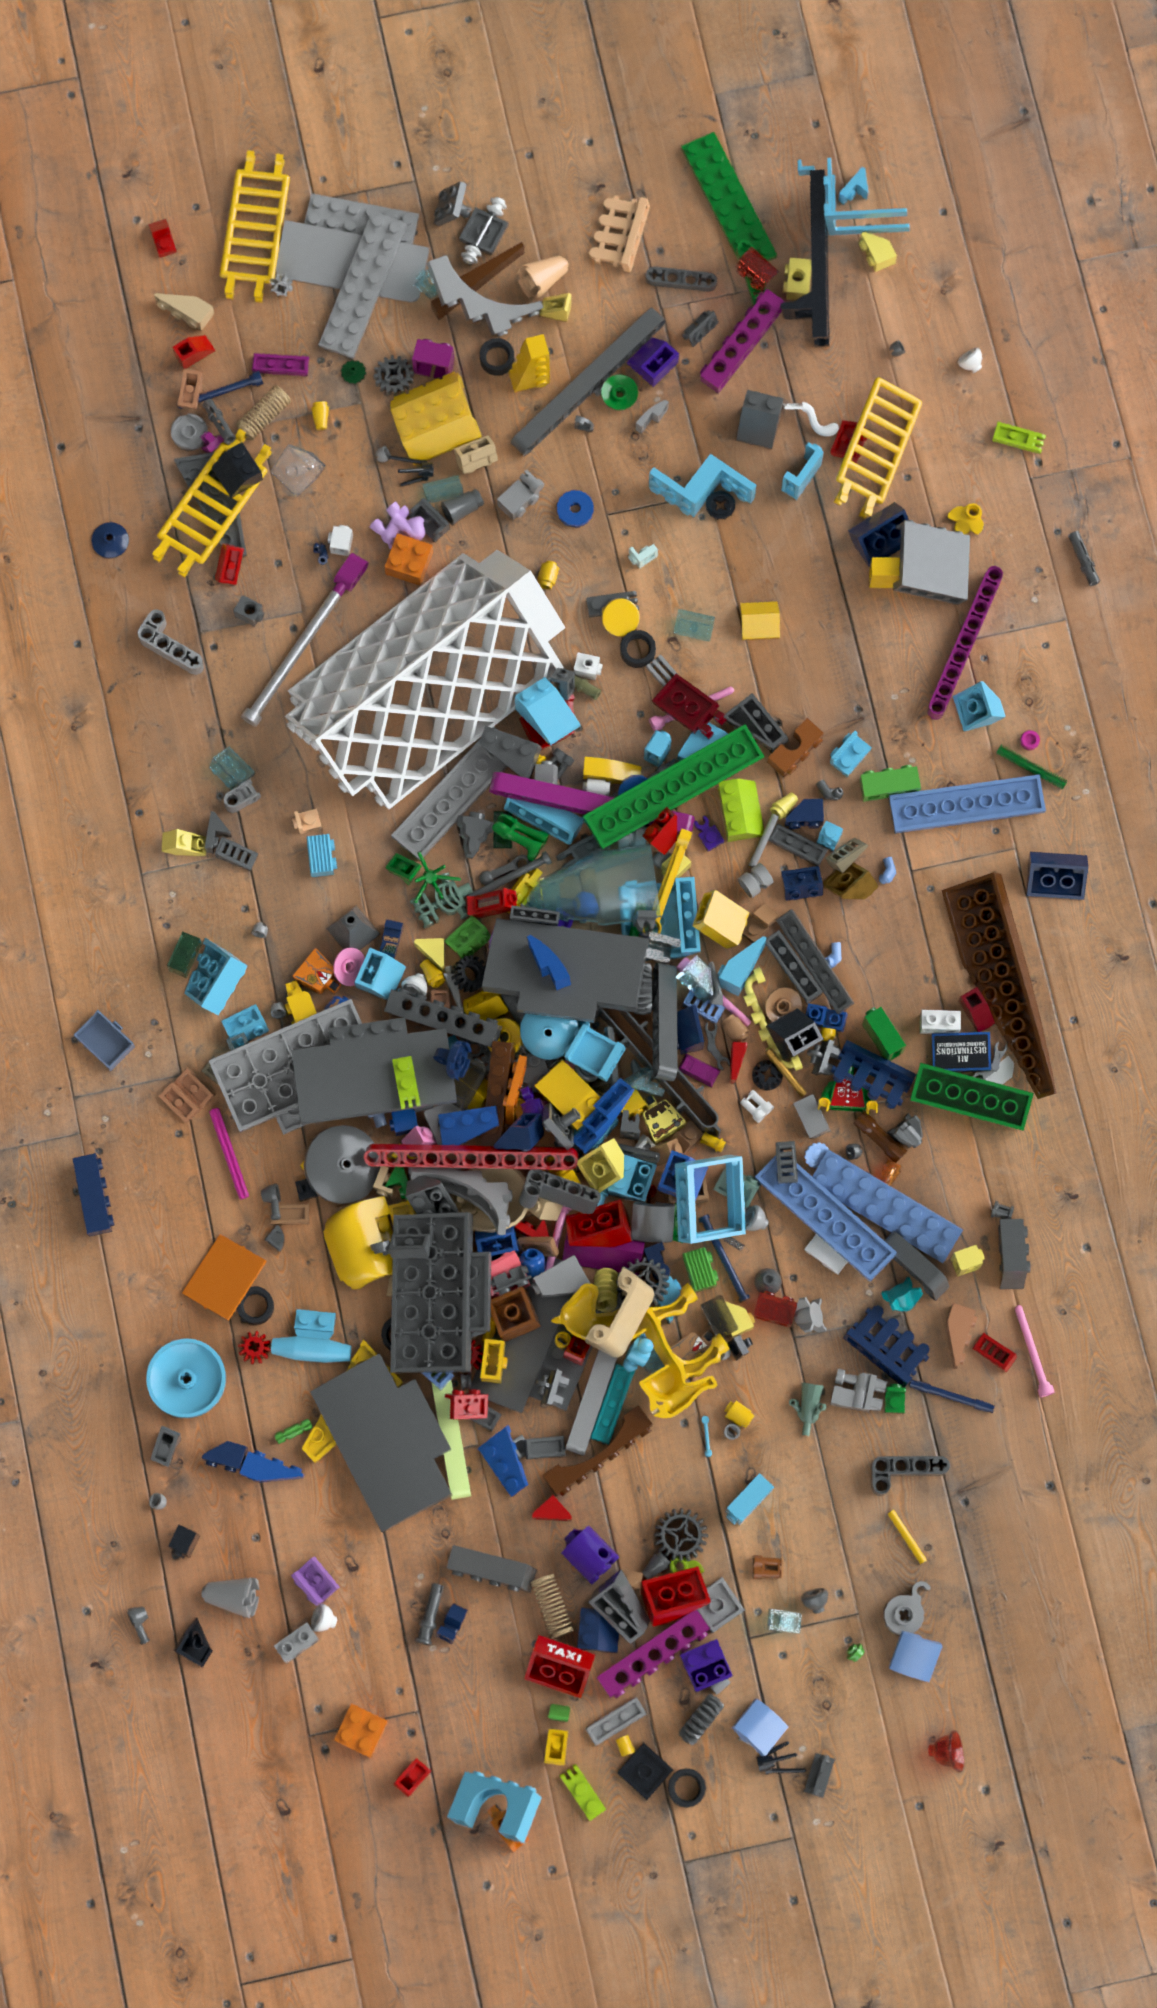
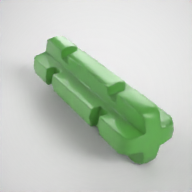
(293, 1431)

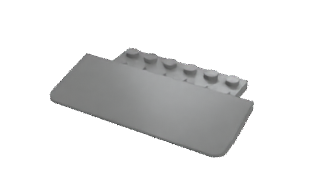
(329, 238)

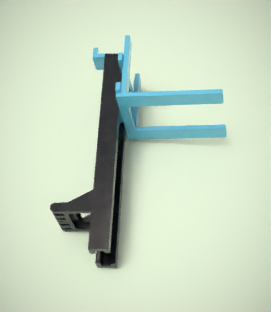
(823, 221)

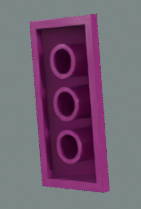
(605, 1256)

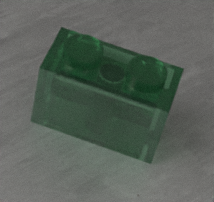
(184, 954)

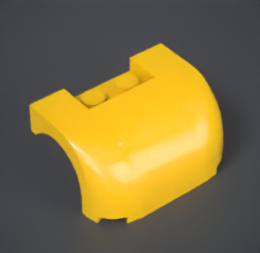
(349, 1242)

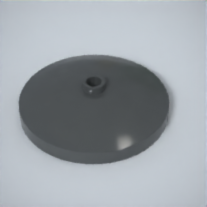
(325, 1164)

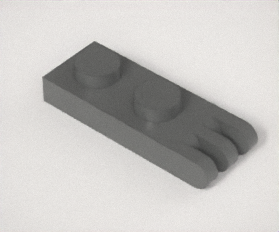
(596, 603)

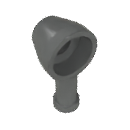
(272, 1195)
(137, 1617)

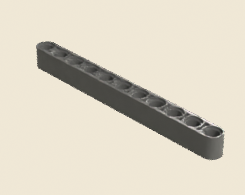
(588, 381)

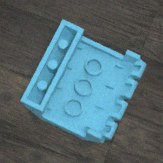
(678, 918)

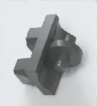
(821, 1055)
(549, 1386)

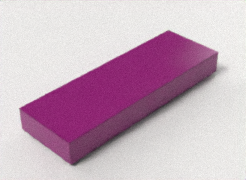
(280, 364)

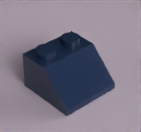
(689, 1031)
(596, 1632)

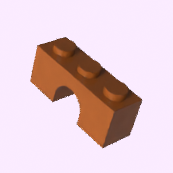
(785, 760)

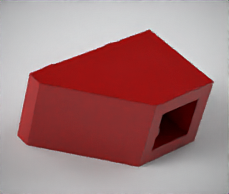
(192, 350)
(663, 831)

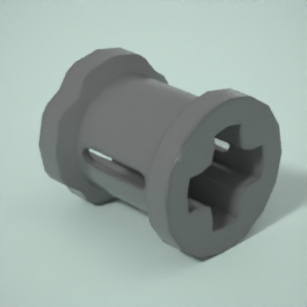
(1001, 1211)

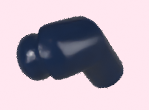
(323, 555)

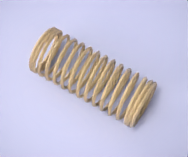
(281, 395)
(543, 1581)

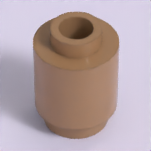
(735, 1029)

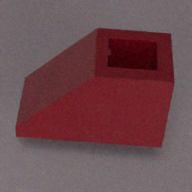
(977, 1009)

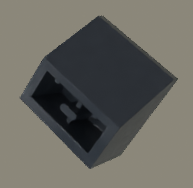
(794, 1033)

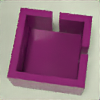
(429, 354)

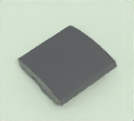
(652, 1222)

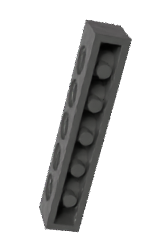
(396, 1006)

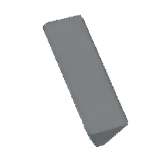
(717, 997)

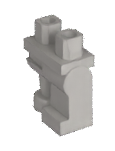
(862, 1394)

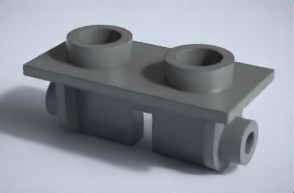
(706, 322)
(518, 1278)
(819, 1775)

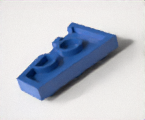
(503, 1460)

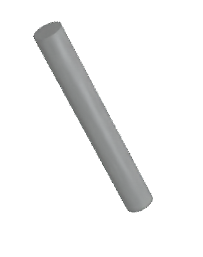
(763, 841)

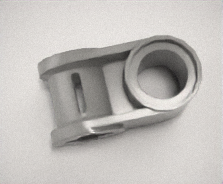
(244, 794)

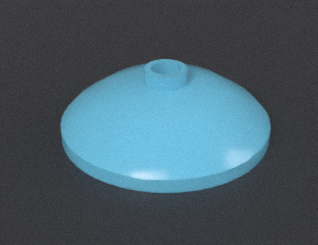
(543, 1046)

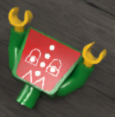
(842, 1098)

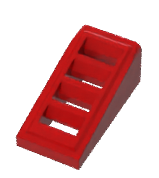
(738, 1052)
(1008, 1363)

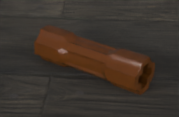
(891, 1147)

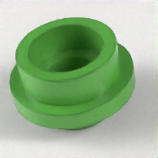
(855, 1652)

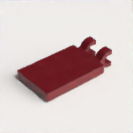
(688, 706)

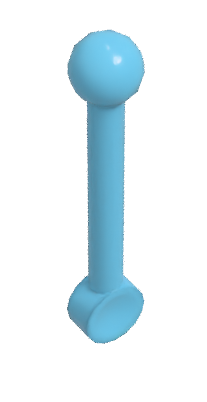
(705, 1419)

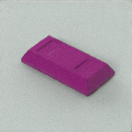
(698, 1070)

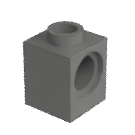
(243, 605)

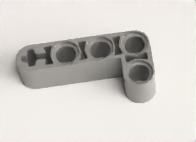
(172, 645)

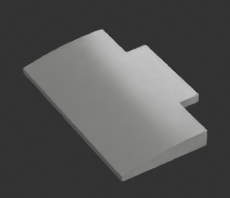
(261, 1076)

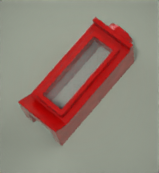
(491, 903)

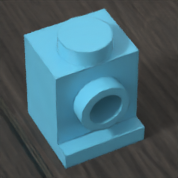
(829, 835)

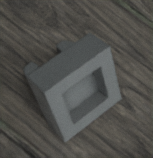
(644, 918)

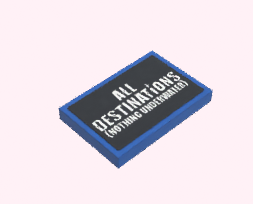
(962, 1051)

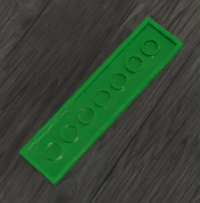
(726, 195)

